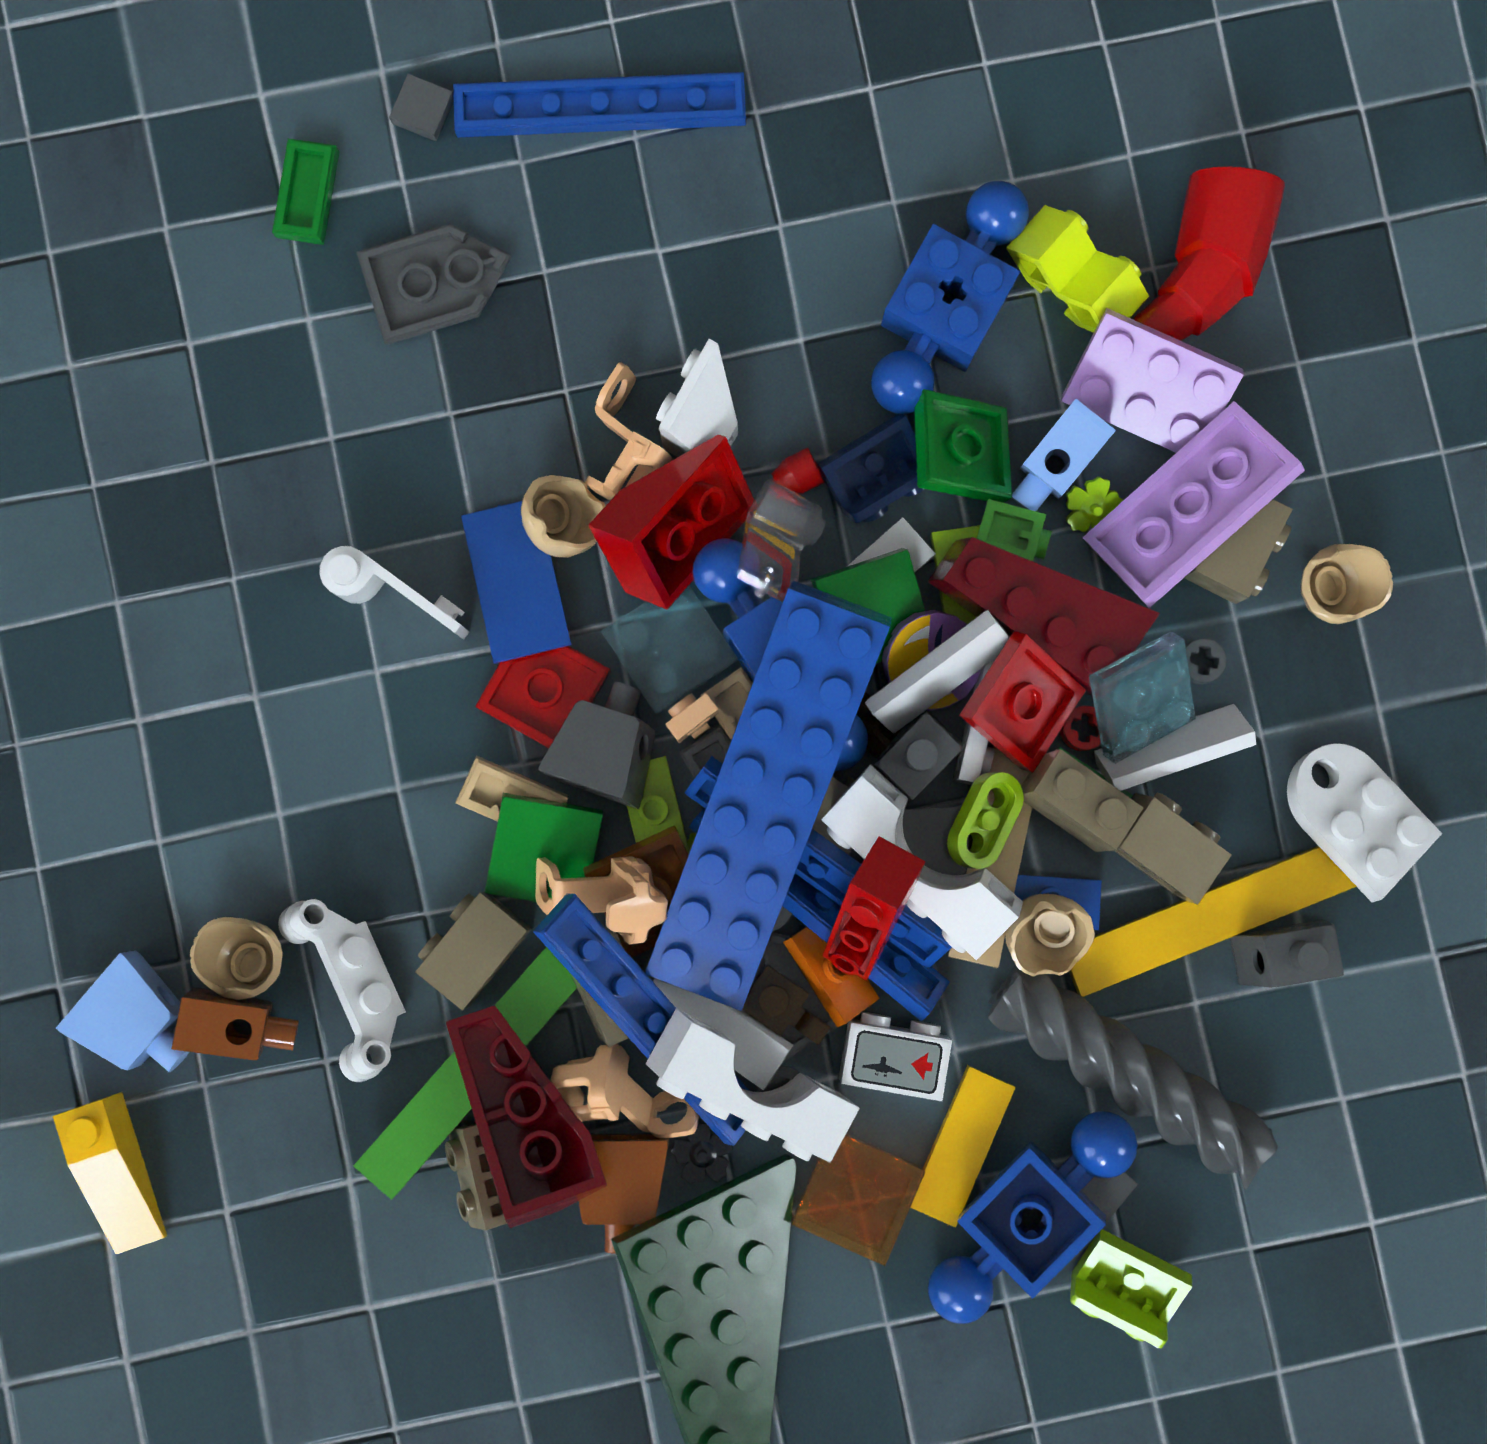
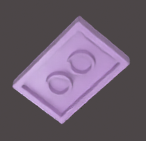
(1150, 382)

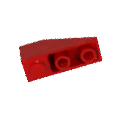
(872, 908)

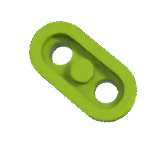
(985, 822)

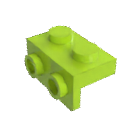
(1128, 1288)

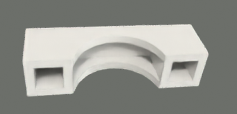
(967, 907)
(701, 1062)

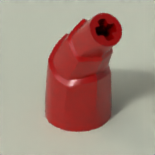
(1218, 249)

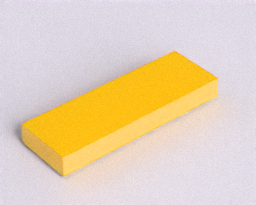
(962, 1145)

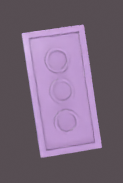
(1193, 503)

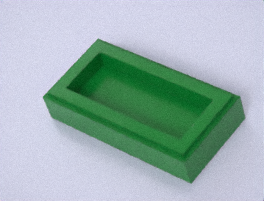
(305, 191)

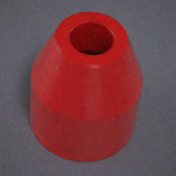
(798, 472)

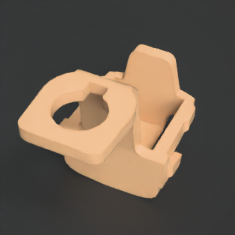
(638, 448)
(625, 895)
(615, 1091)

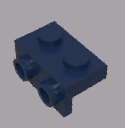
(873, 470)

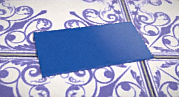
(514, 585)

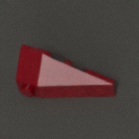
(530, 1135)

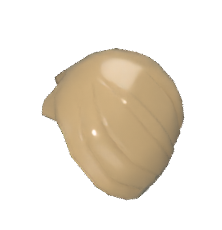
(558, 515)
(1346, 583)
(1049, 935)
(236, 957)

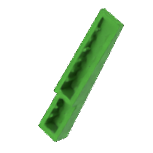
(444, 1099)

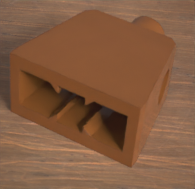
(208, 1027)
(634, 1178)

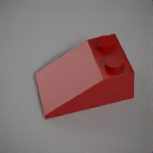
(668, 517)

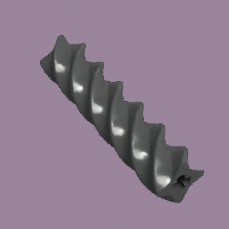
(1139, 1075)

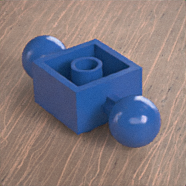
(957, 267)
(716, 578)
(1032, 1255)

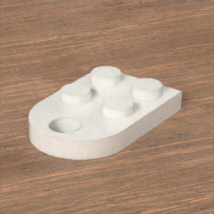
(1359, 818)

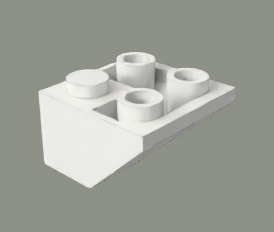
(701, 406)

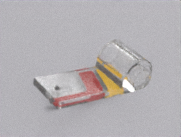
(774, 536)

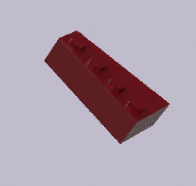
(1064, 616)

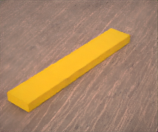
(1218, 916)

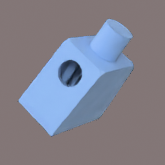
(1073, 439)
(127, 1016)

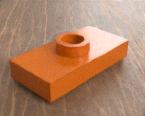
(840, 993)

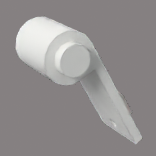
(359, 578)

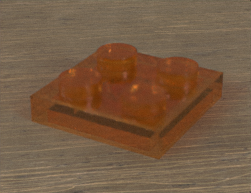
(859, 1199)

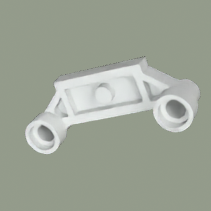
(357, 978)

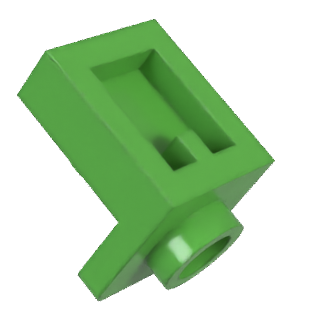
(1014, 530)

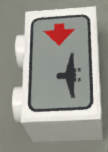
(895, 1057)

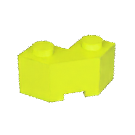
(1061, 256)

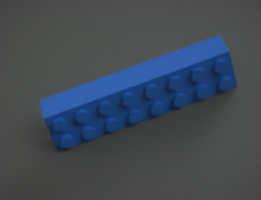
(768, 794)

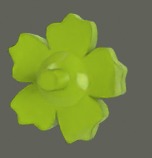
(1090, 504)

